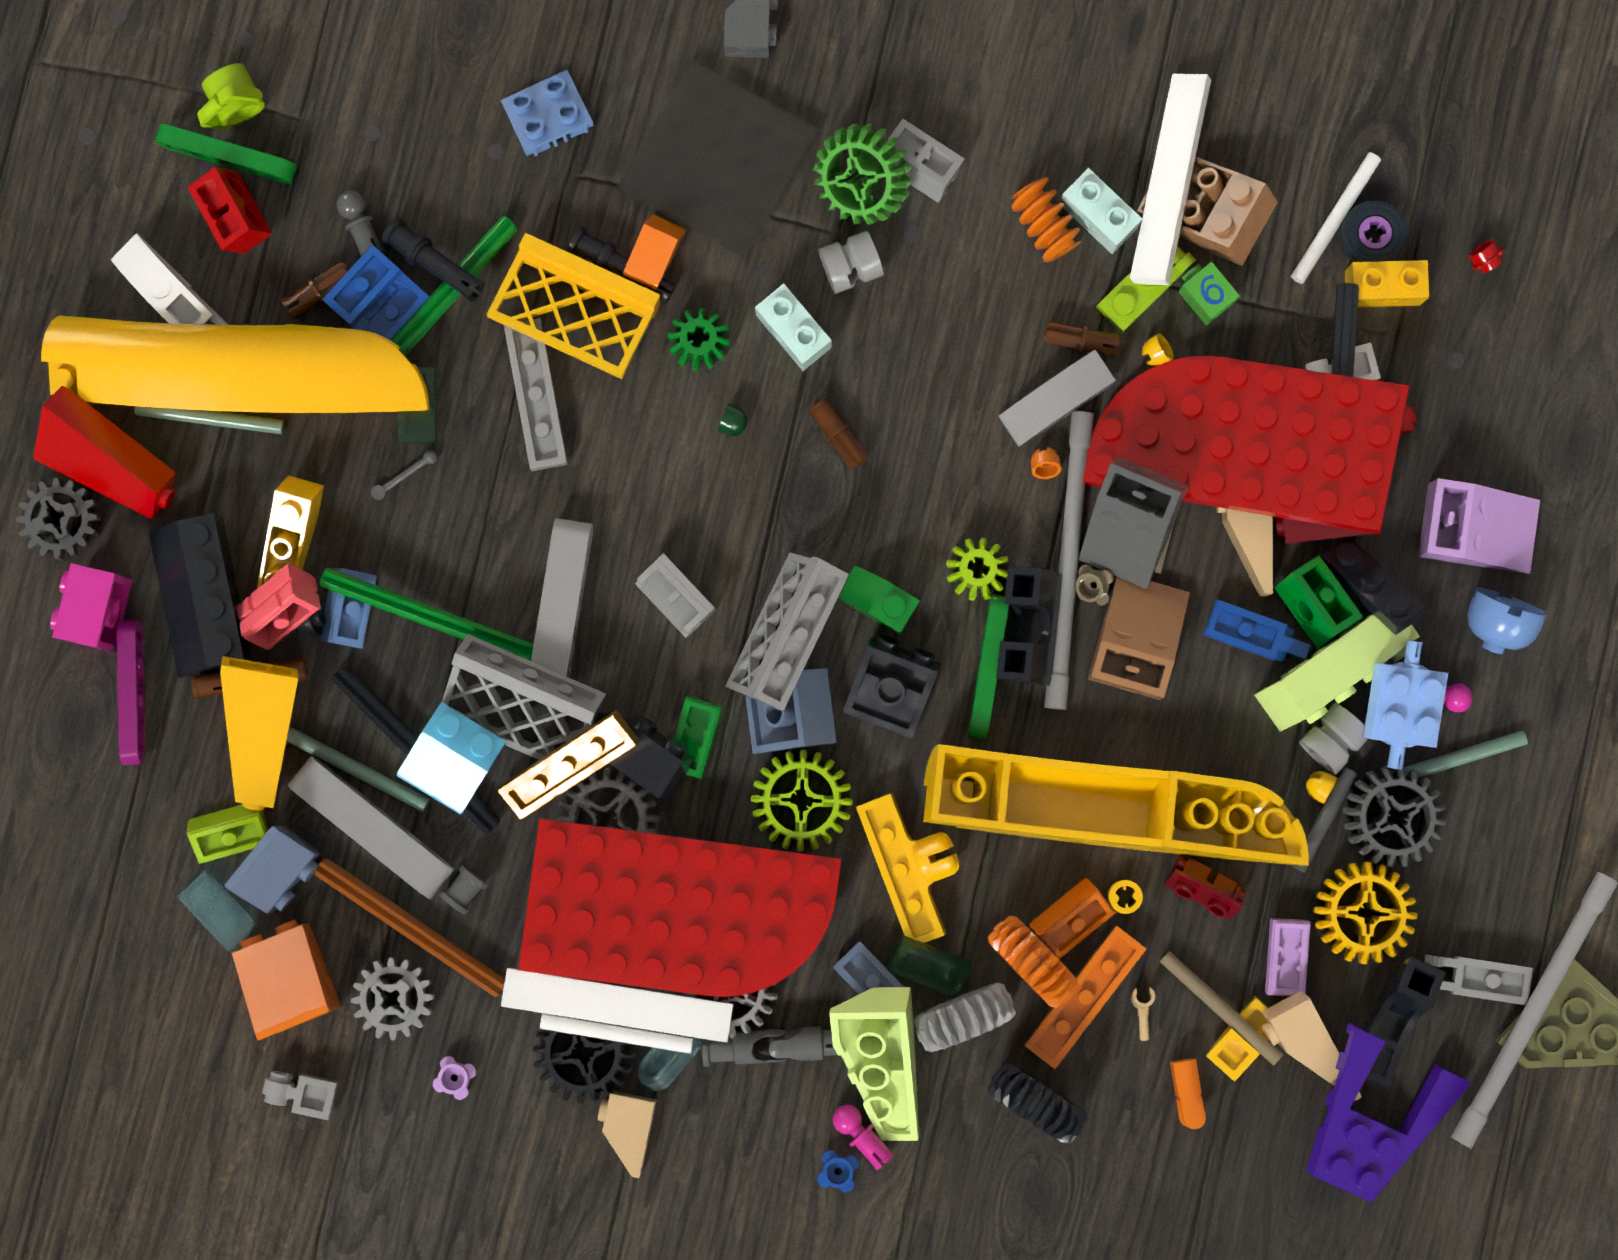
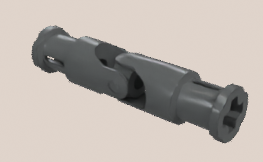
(798, 1044)

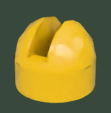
(1158, 350)
(1320, 785)

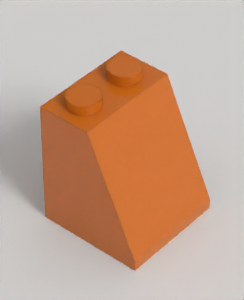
(284, 979)

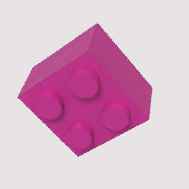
(90, 607)

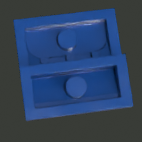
(376, 295)

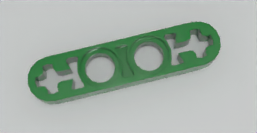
(225, 154)
(987, 668)

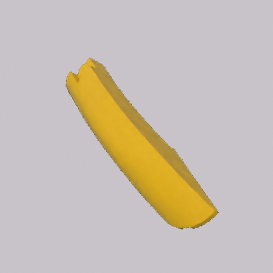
(1111, 806)

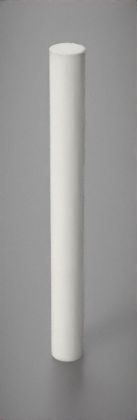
(1335, 218)
(616, 1033)

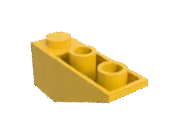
(290, 525)

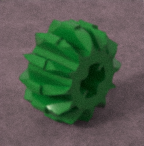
(708, 348)

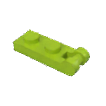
(1131, 300)

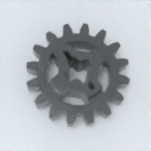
(44, 525)

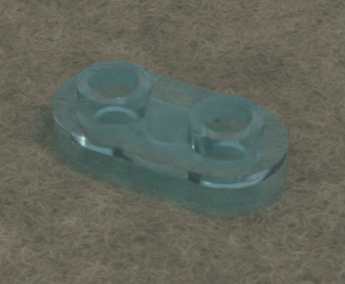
(662, 1066)

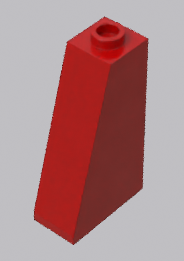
(100, 455)

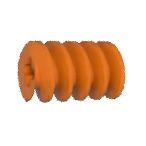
(1045, 220)

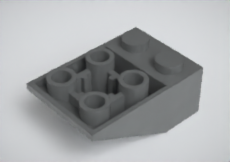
(1132, 521)

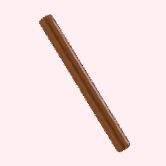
(410, 927)

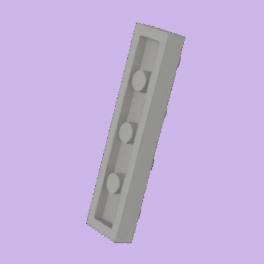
(536, 399)

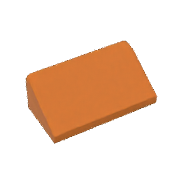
(1072, 918)

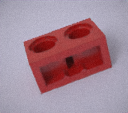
(229, 210)

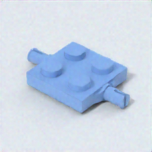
(1405, 705)

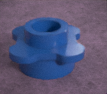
(828, 1176)

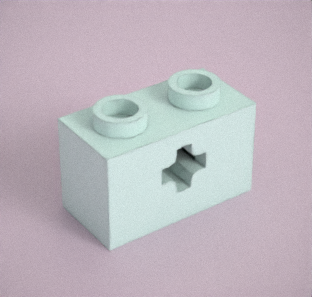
(1100, 211)
(793, 327)

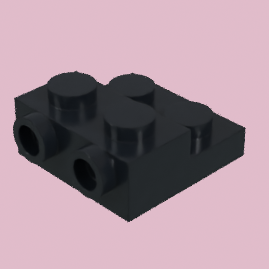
(892, 685)

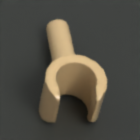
(1143, 1012)

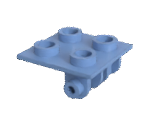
(547, 113)

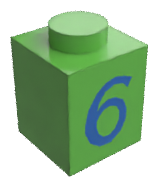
(1207, 292)

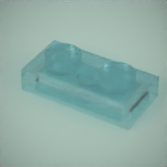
(217, 911)

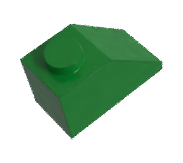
(878, 599)

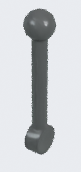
(379, 492)

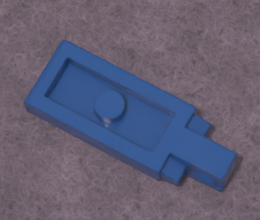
(1253, 633)

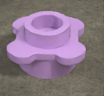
(459, 1087)

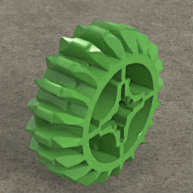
(853, 191)

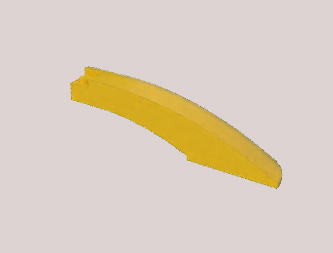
(231, 367)

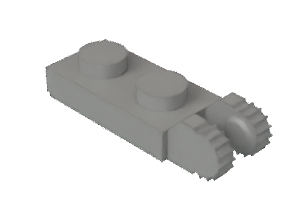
(1485, 979)

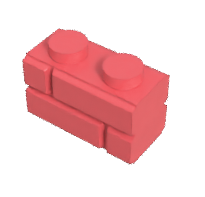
(278, 606)

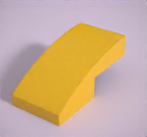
(1232, 1051)

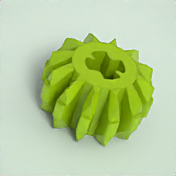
(988, 563)

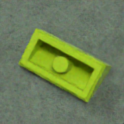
(226, 832)

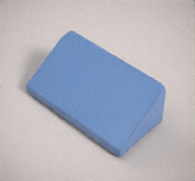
(346, 616)

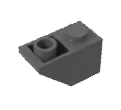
(749, 28)

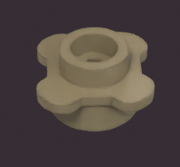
(1084, 587)

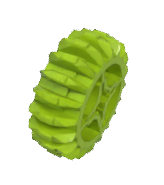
(776, 799)

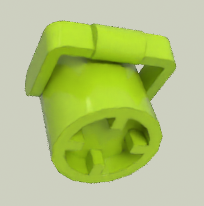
(231, 98)

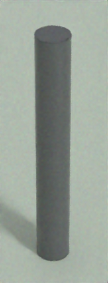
(1328, 814)

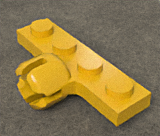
(908, 866)

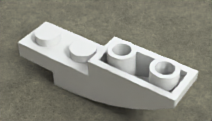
(163, 285)

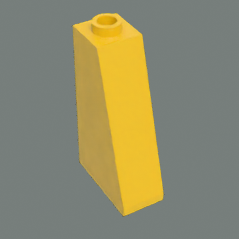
(257, 721)

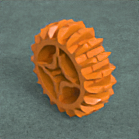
(1033, 961)

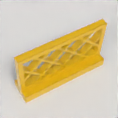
(580, 275)

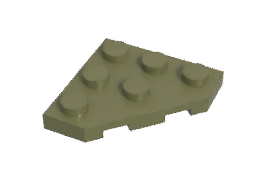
(1576, 1026)

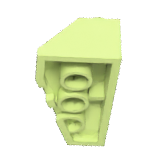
(879, 1050)

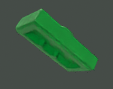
(698, 731)

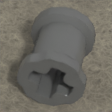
(463, 890)

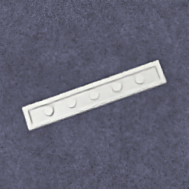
(1170, 179)
(617, 1005)

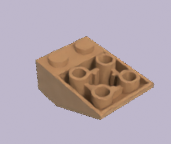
(1224, 211)
(1139, 638)

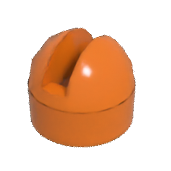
(1045, 463)

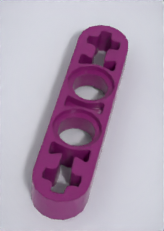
(131, 691)

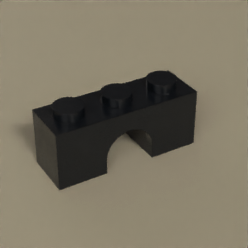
(1035, 600)

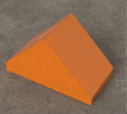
(654, 251)

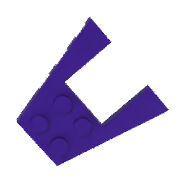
(1360, 1150)

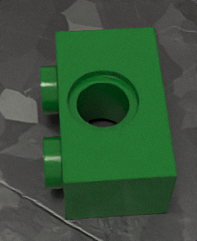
(1318, 602)

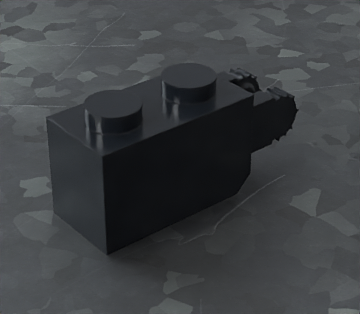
(655, 760)

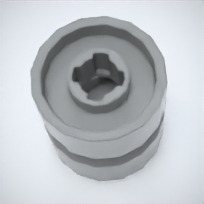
(851, 262)
(1331, 743)

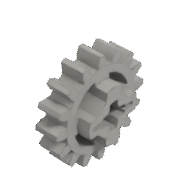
(381, 1010)

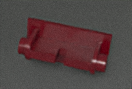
(1220, 898)

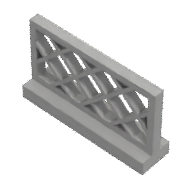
(800, 626)
(528, 683)

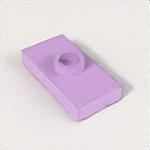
(1287, 956)

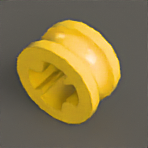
(1136, 895)

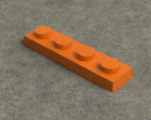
(1096, 985)

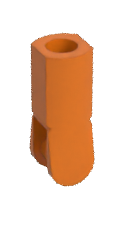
(1188, 1092)

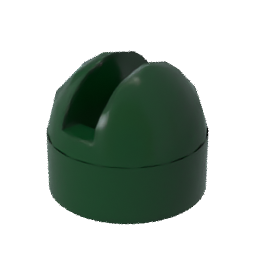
(733, 421)

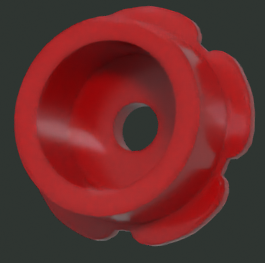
(1486, 256)

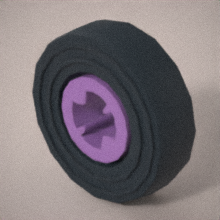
(1358, 222)

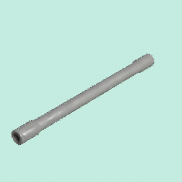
(1079, 443)
(1591, 906)

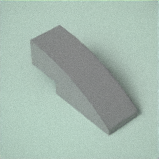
(1057, 398)

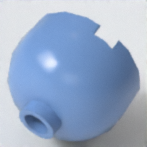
(1503, 621)

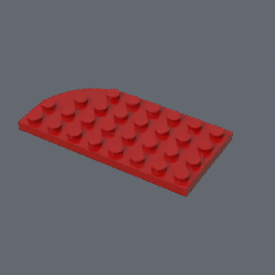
(1259, 438)
(672, 910)

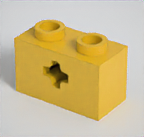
(1390, 282)

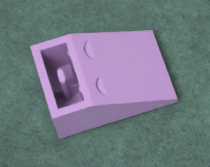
(1478, 526)

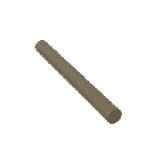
(1221, 1008)

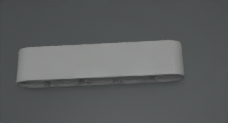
(562, 595)
(370, 827)

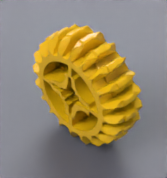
(1365, 930)

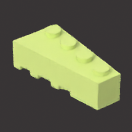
(1332, 672)

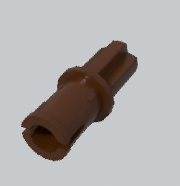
(314, 290)
(1081, 338)
(838, 433)

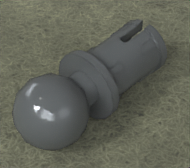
(352, 206)

